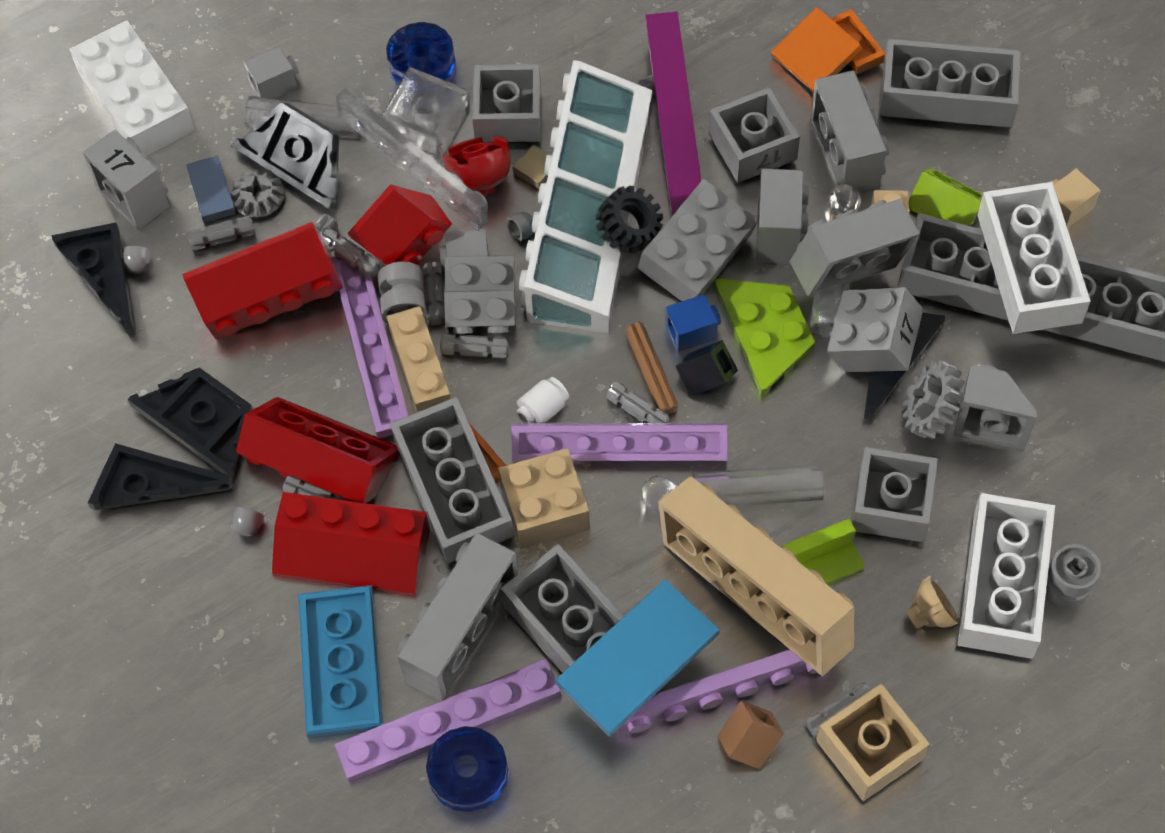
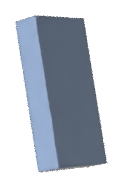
(210, 189)

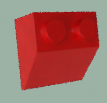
(401, 226)

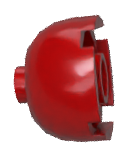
(480, 163)

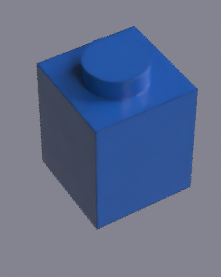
(692, 322)

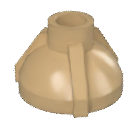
(931, 607)

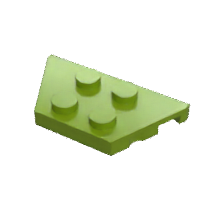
(766, 328)

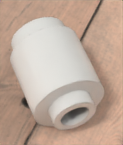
(542, 401)

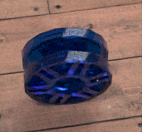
(422, 48)
(462, 747)

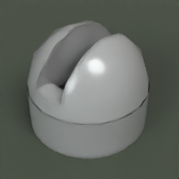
(520, 226)
(136, 259)
(246, 521)

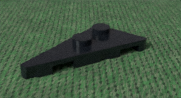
(99, 261)
(883, 382)
(143, 477)

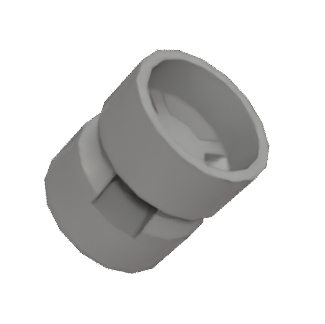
(401, 288)
(1072, 576)

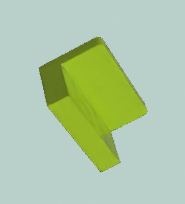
(945, 198)
(829, 552)

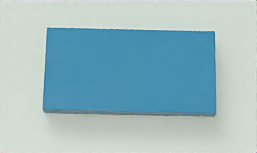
(637, 657)
(340, 662)

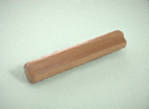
(651, 368)

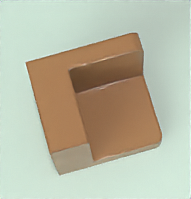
(750, 734)

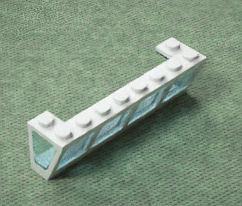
(595, 152)

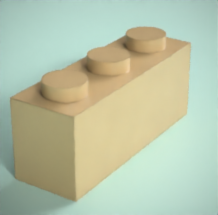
(418, 359)

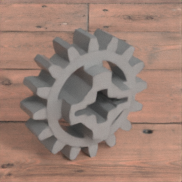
(933, 399)

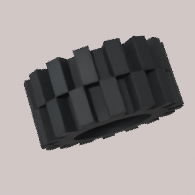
(640, 208)

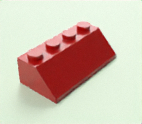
(263, 281)
(316, 449)
(349, 543)

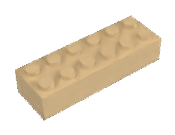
(758, 575)

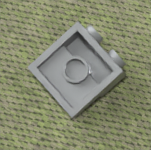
(480, 293)

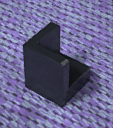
(706, 368)

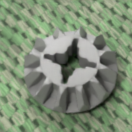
(268, 199)

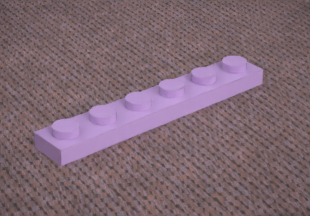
(371, 348)
(622, 441)
(713, 689)
(473, 708)

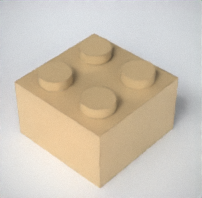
(544, 498)
(872, 742)

